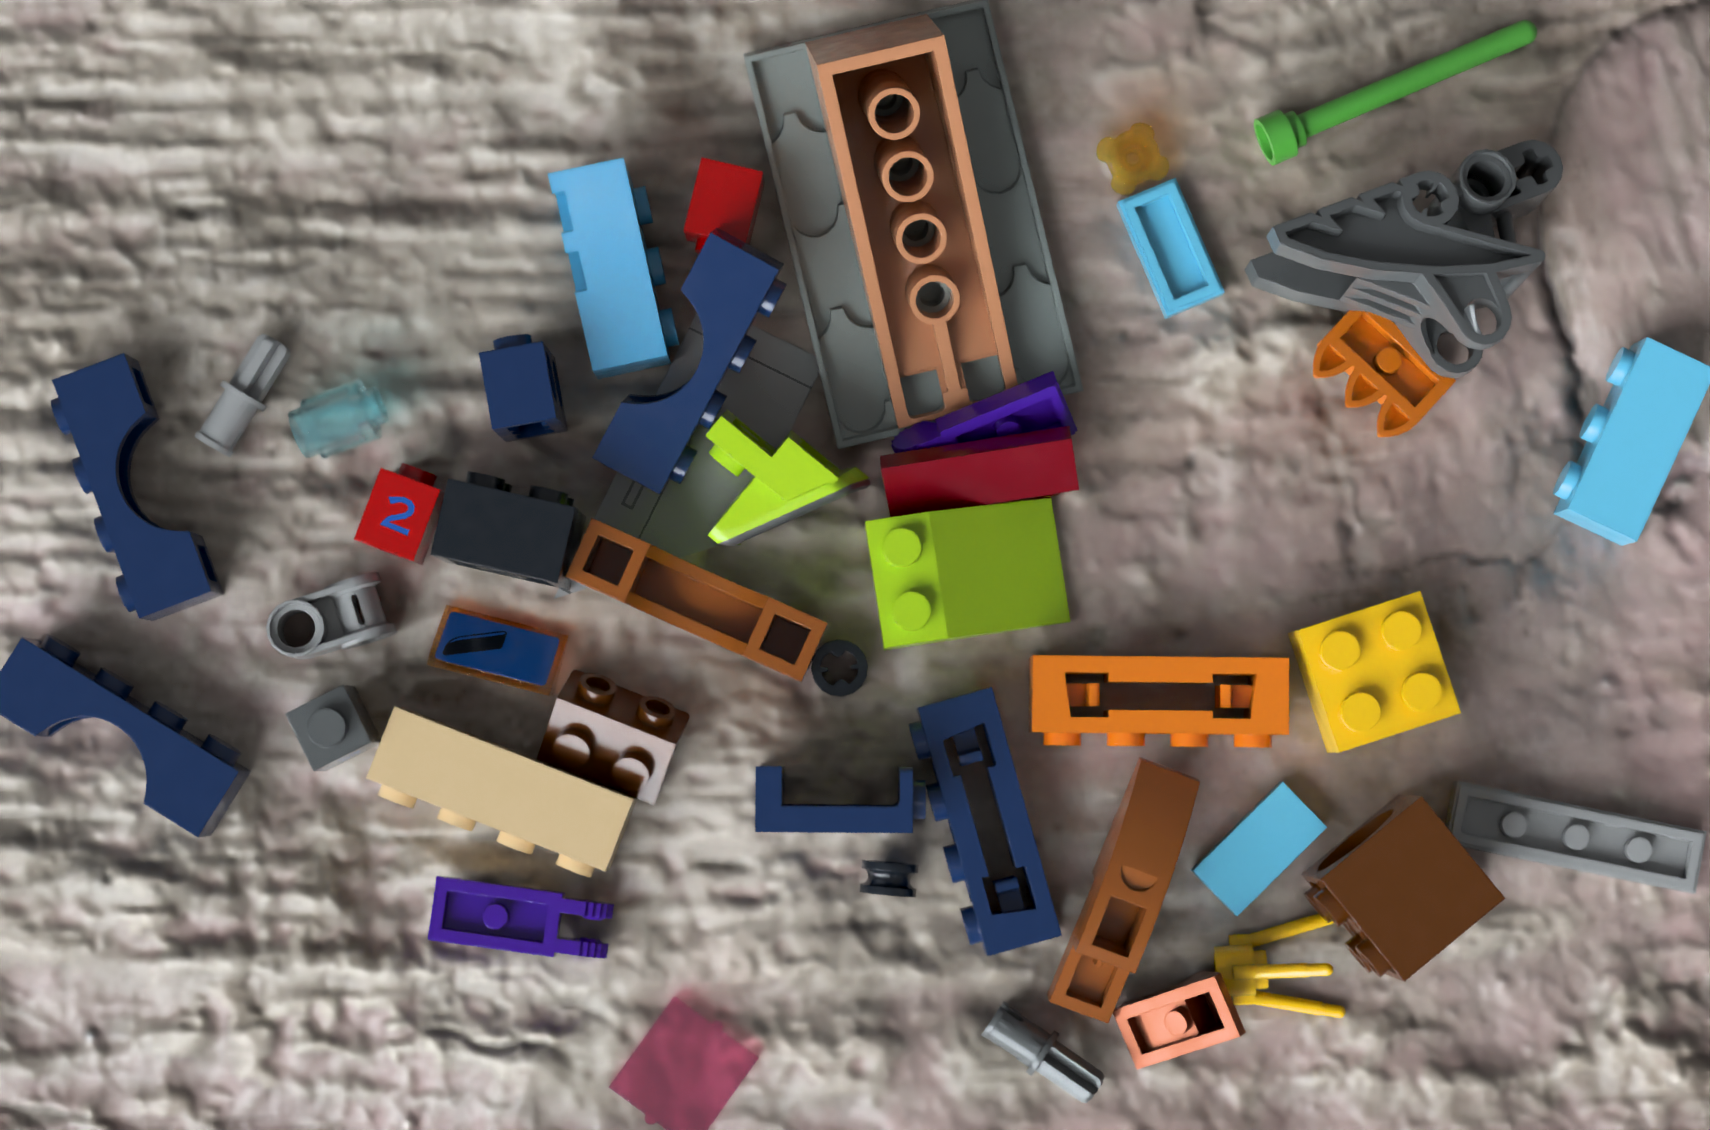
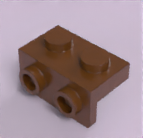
(613, 735)

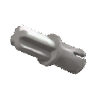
(244, 394)

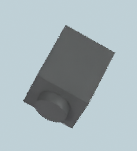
(333, 728)

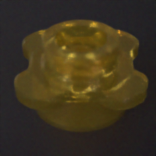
(1137, 141)

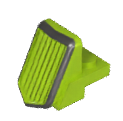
(783, 484)

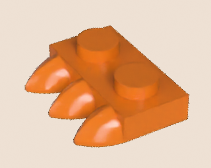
(1379, 369)

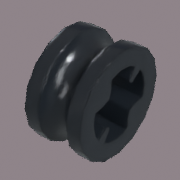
(837, 649)
(888, 878)

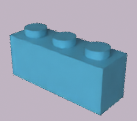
(1632, 440)

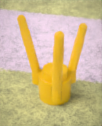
(1248, 969)

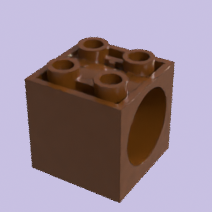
(1400, 888)

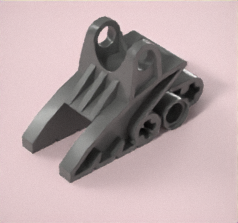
(1422, 266)

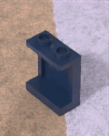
(775, 816)

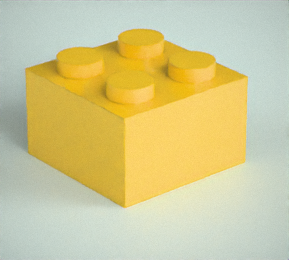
(1374, 673)

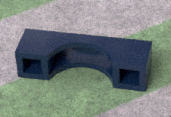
(108, 414)
(653, 431)
(184, 776)

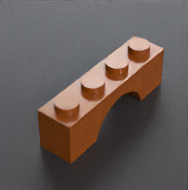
(696, 600)

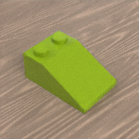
(966, 572)

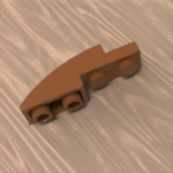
(1126, 890)

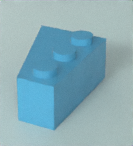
(614, 268)

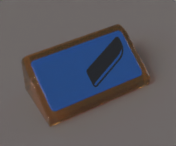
(498, 650)

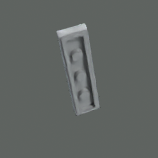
(1576, 837)

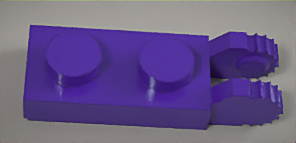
(1018, 410)
(511, 918)

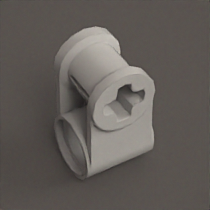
(335, 618)

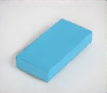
(1170, 248)
(1258, 848)

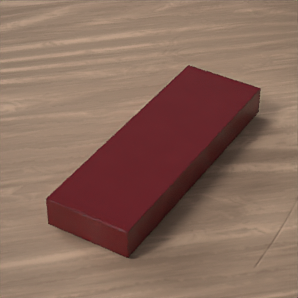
(980, 472)

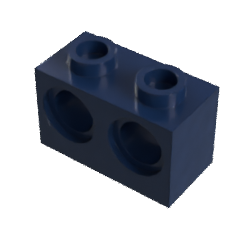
(522, 389)

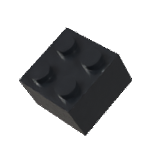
(508, 532)

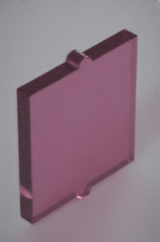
(683, 1070)

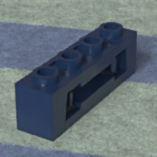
(1013, 924)

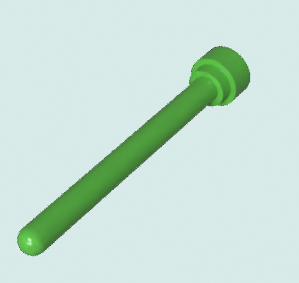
(1283, 133)

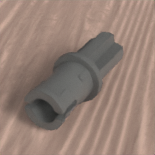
(1043, 1053)

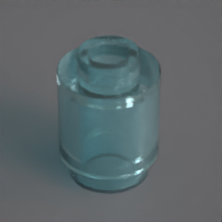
(338, 419)

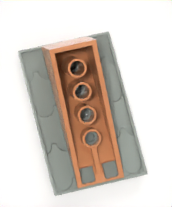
(910, 218)

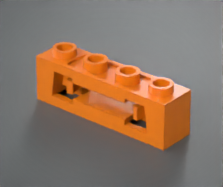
(1263, 699)

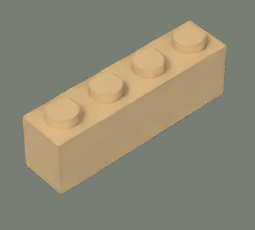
(500, 789)

